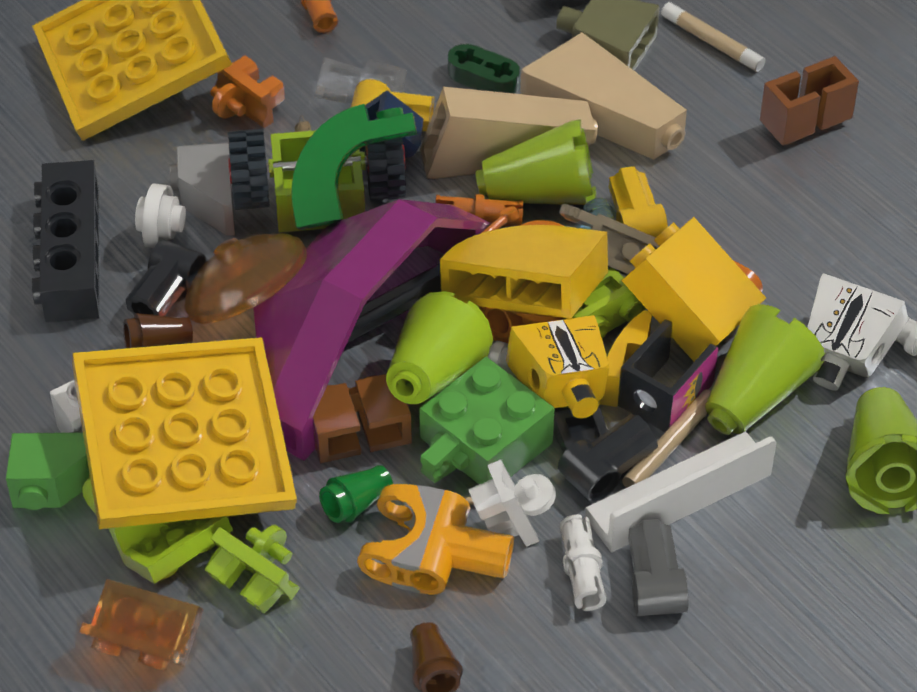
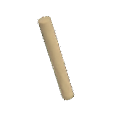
(669, 441)

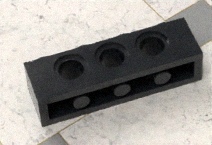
(68, 241)

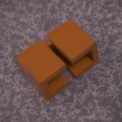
(824, 100)
(382, 417)

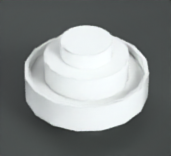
(159, 215)

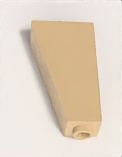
(619, 99)
(481, 123)

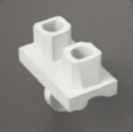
(507, 505)

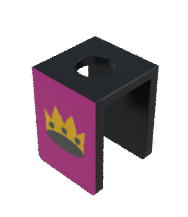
(671, 402)

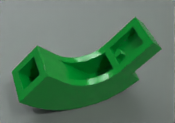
(325, 153)

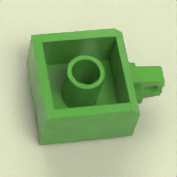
(483, 420)

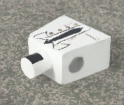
(853, 328)

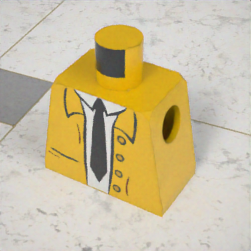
(561, 362)

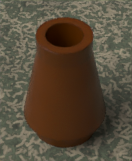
(156, 330)
(433, 660)

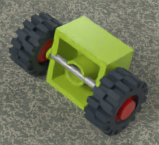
(250, 182)

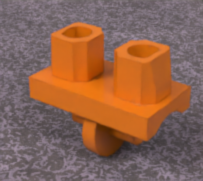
(241, 94)

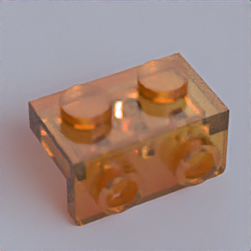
(143, 623)

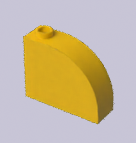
(527, 268)

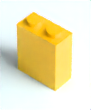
(692, 286)

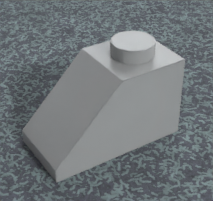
(205, 184)

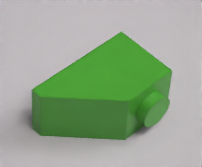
(46, 469)

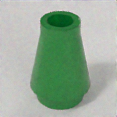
(353, 493)

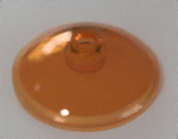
(243, 275)

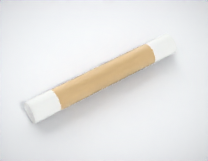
(713, 37)

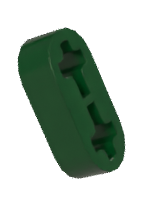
(483, 69)

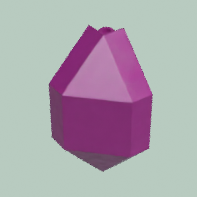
(318, 308)

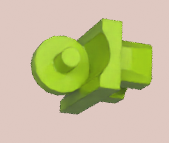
(268, 579)

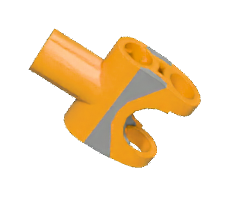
(435, 541)

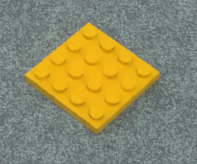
(127, 56)
(182, 432)

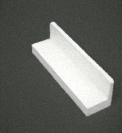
(683, 488)

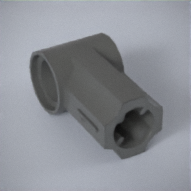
(656, 580)

